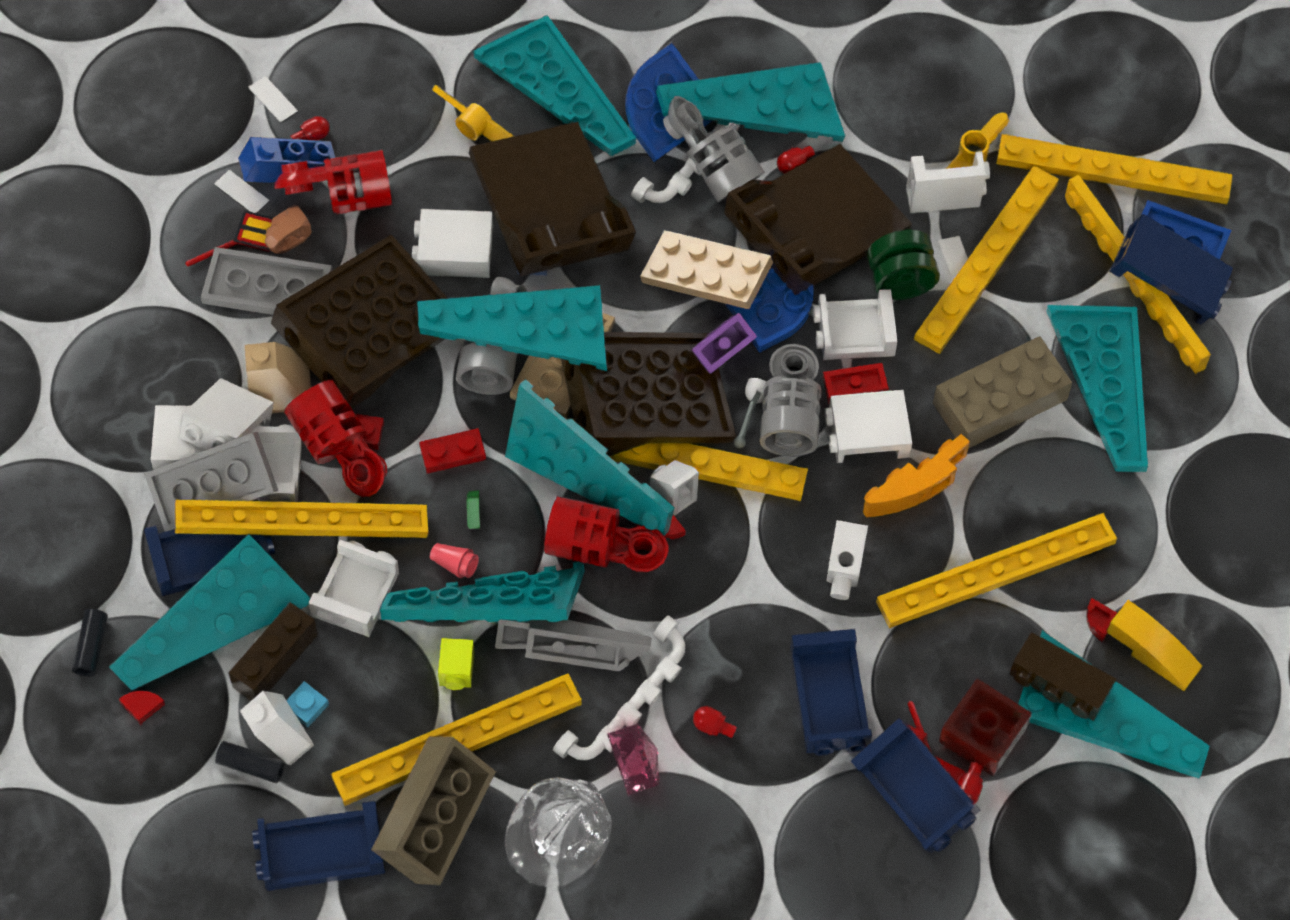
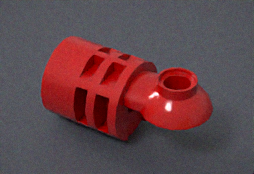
(341, 181)
(335, 432)
(593, 537)

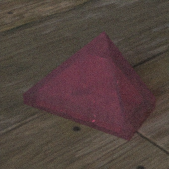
(635, 758)

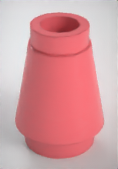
(457, 560)

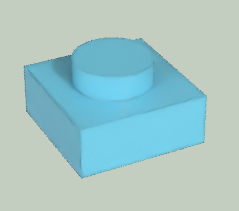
(307, 703)

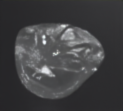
(557, 831)

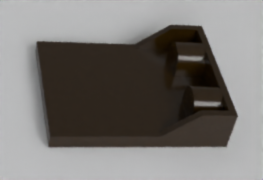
(551, 199)
(814, 217)
(360, 319)
(649, 393)

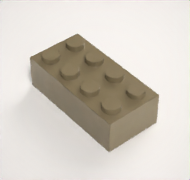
(1002, 392)
(434, 810)

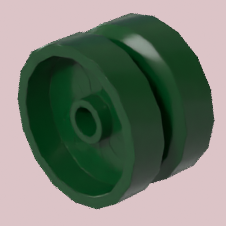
(903, 264)

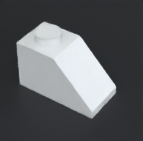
(676, 484)
(277, 726)

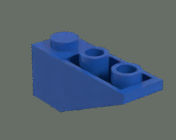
(264, 156)

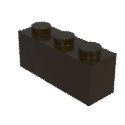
(273, 652)
(1062, 677)

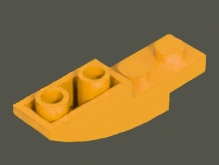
(913, 486)

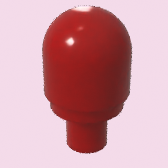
(312, 129)
(793, 158)
(712, 722)
(971, 781)

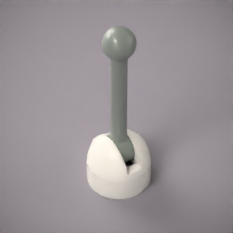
(755, 395)

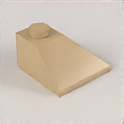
(276, 373)

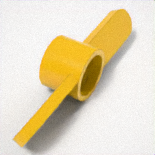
(474, 119)
(979, 138)

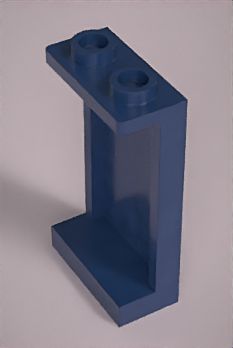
(1173, 267)
(186, 558)
(830, 692)
(916, 786)
(318, 848)

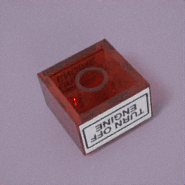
(985, 727)

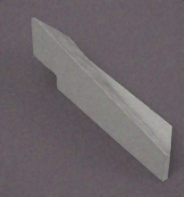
(572, 643)

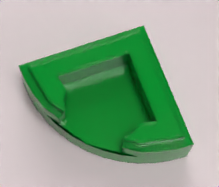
(473, 509)

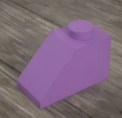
(723, 342)

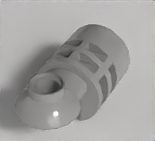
(710, 151)
(488, 368)
(791, 403)

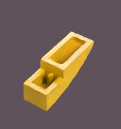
(1154, 645)

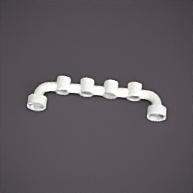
(679, 183)
(629, 713)

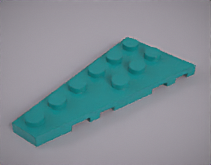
(551, 74)
(764, 100)
(530, 323)
(1106, 363)
(578, 462)
(491, 598)
(226, 604)
(1122, 725)

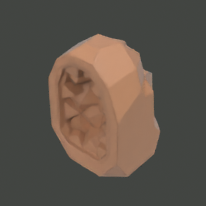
(287, 230)

